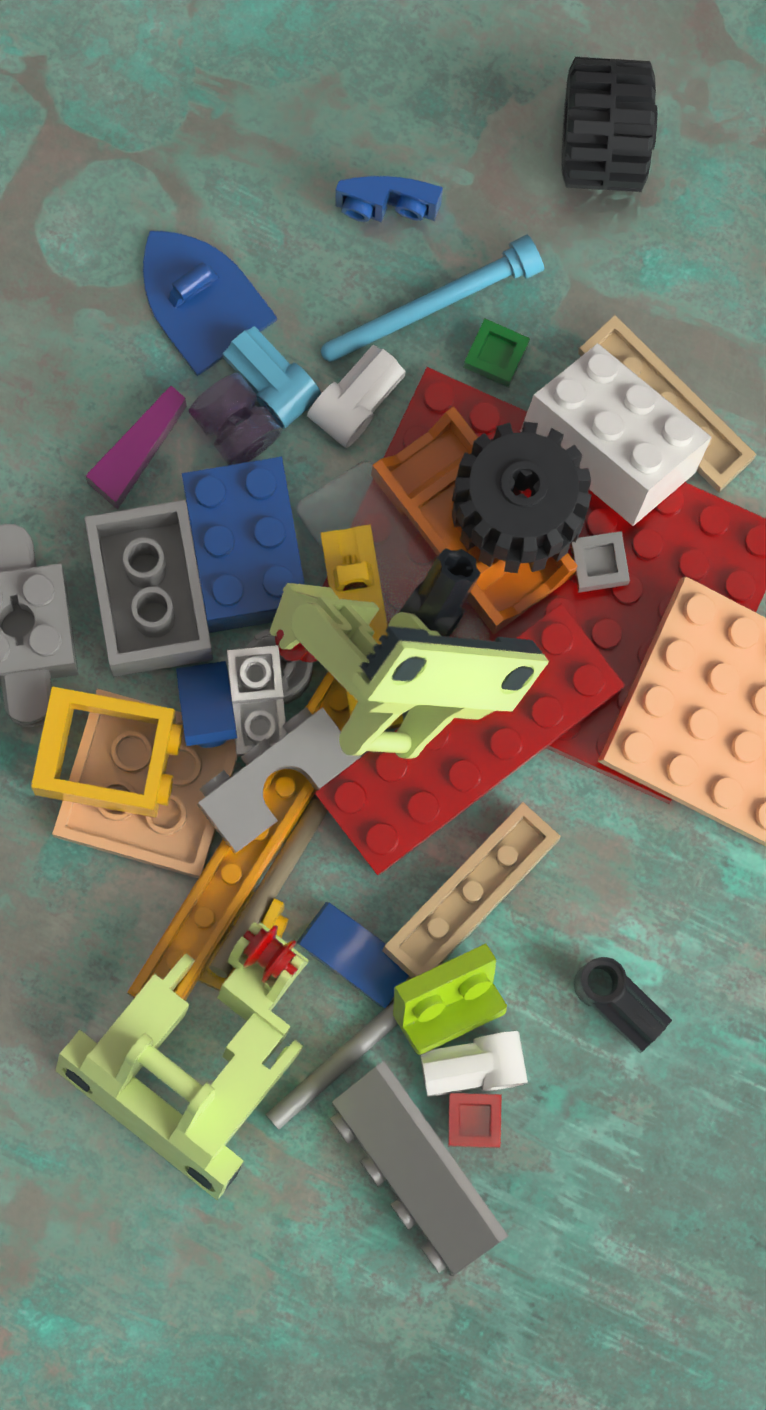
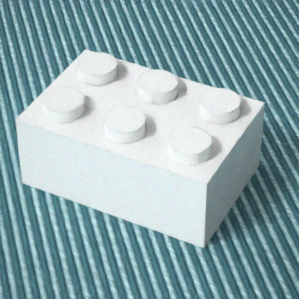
(626, 431)

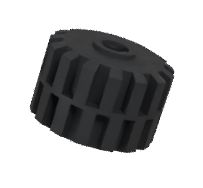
(609, 124)
(513, 525)

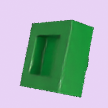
(496, 352)

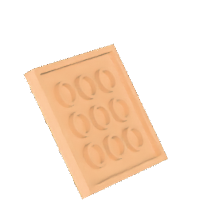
(700, 711)

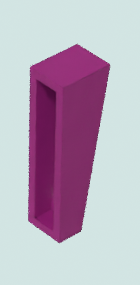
(128, 458)

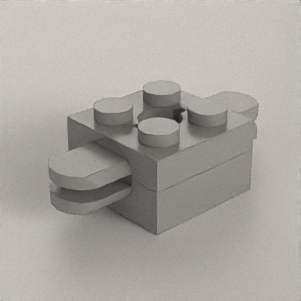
(33, 628)

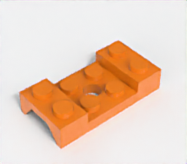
(422, 486)

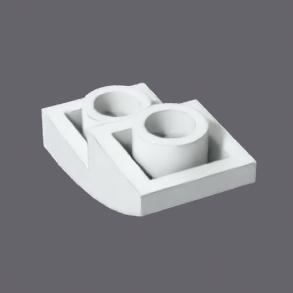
(256, 696)

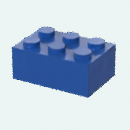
(242, 541)

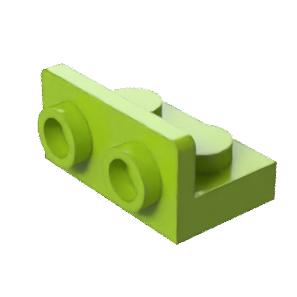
(449, 1000)

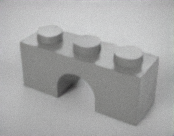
(237, 803)

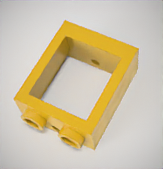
(53, 744)

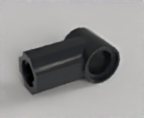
(443, 592)
(626, 1005)

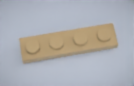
(726, 451)
(472, 892)

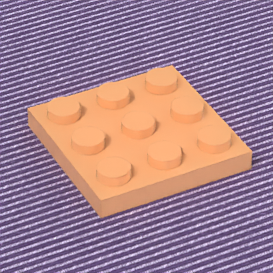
(117, 757)

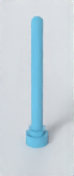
(518, 260)

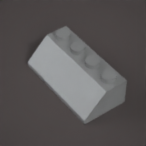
(417, 1169)

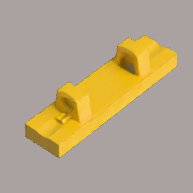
(350, 559)

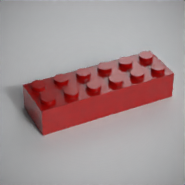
(399, 803)

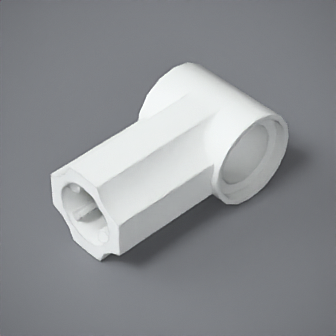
(348, 407)
(487, 1064)

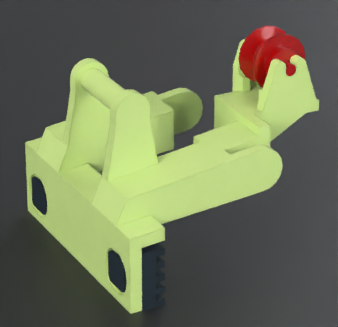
(410, 671)
(215, 1111)

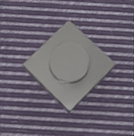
(600, 562)

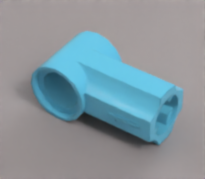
(278, 385)

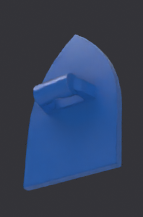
(199, 297)

